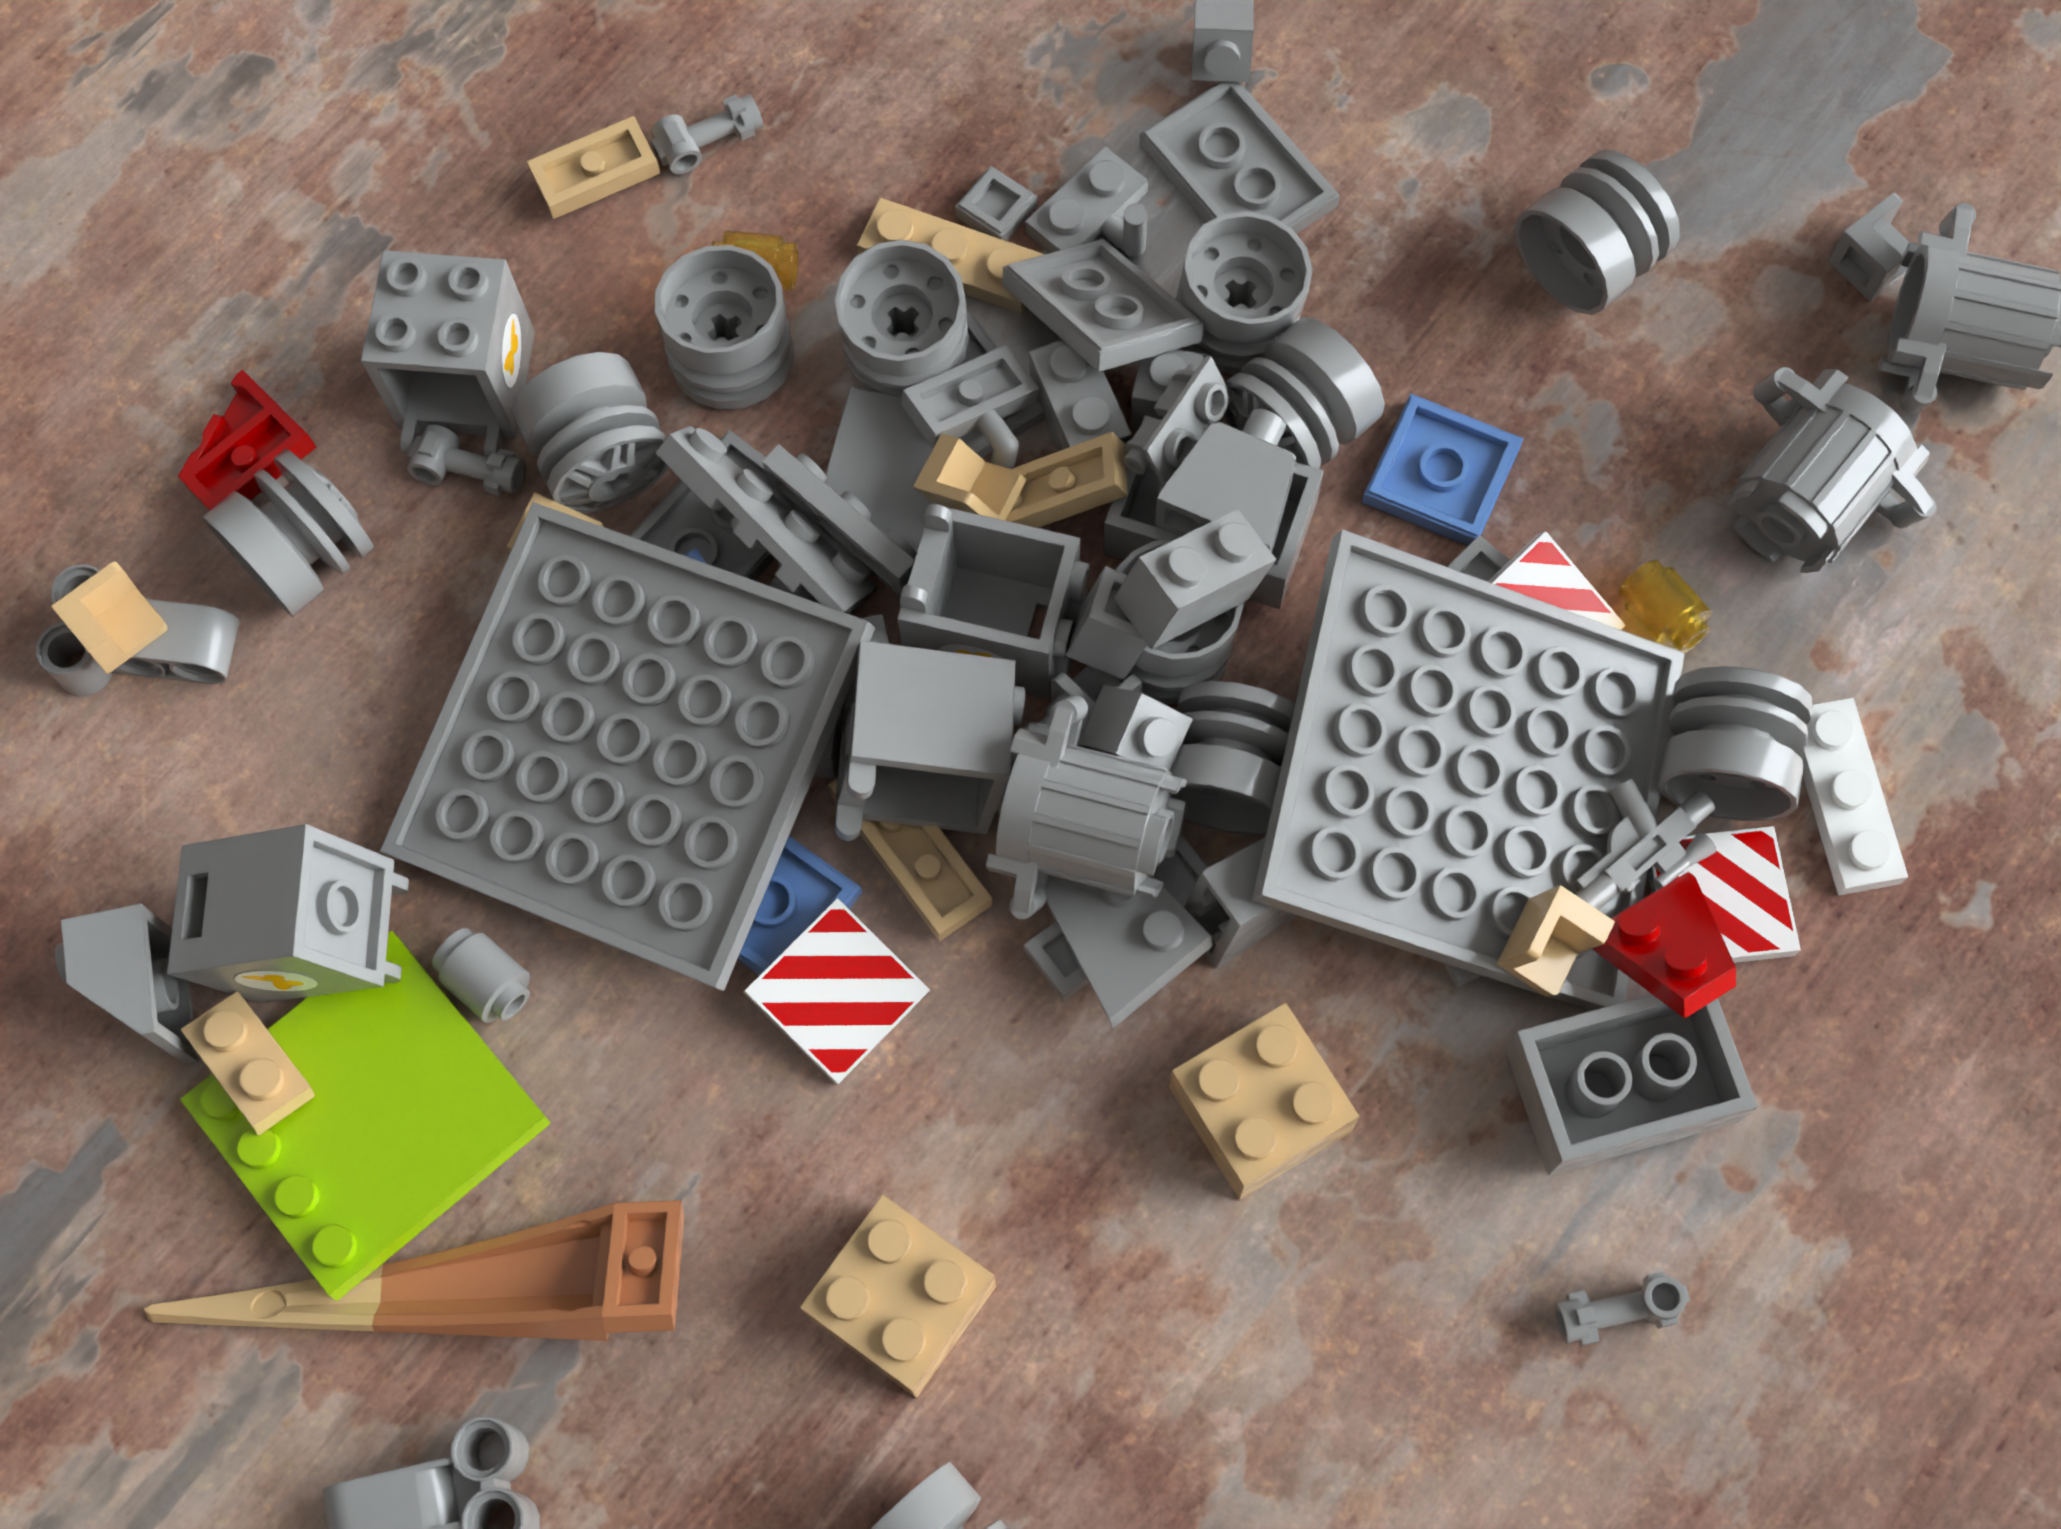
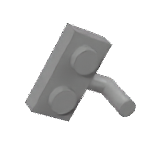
(1093, 207)
(973, 399)

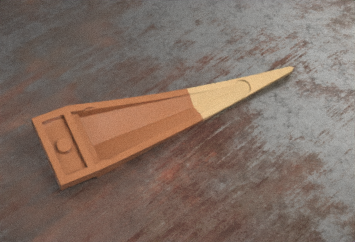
(551, 1281)

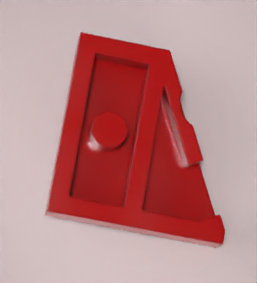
(241, 445)
(1672, 947)

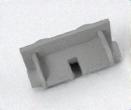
(1188, 407)

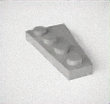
(765, 523)
(1125, 942)

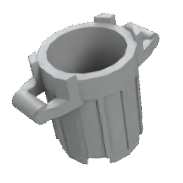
(1970, 315)
(1826, 470)
(1082, 815)

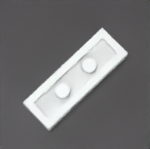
(1849, 801)

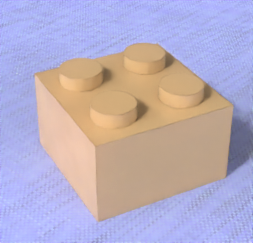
(1263, 1100)
(899, 1296)

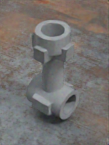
(680, 144)
(439, 452)
(1656, 1303)

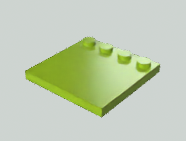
(397, 1127)

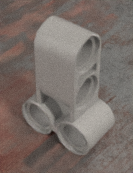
(192, 649)
(439, 1492)

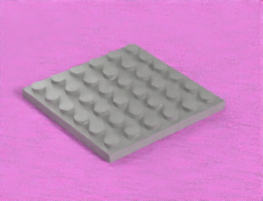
(628, 743)
(1458, 761)

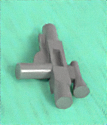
(1642, 842)

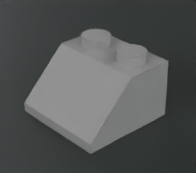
(122, 966)

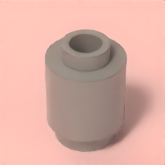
(482, 975)

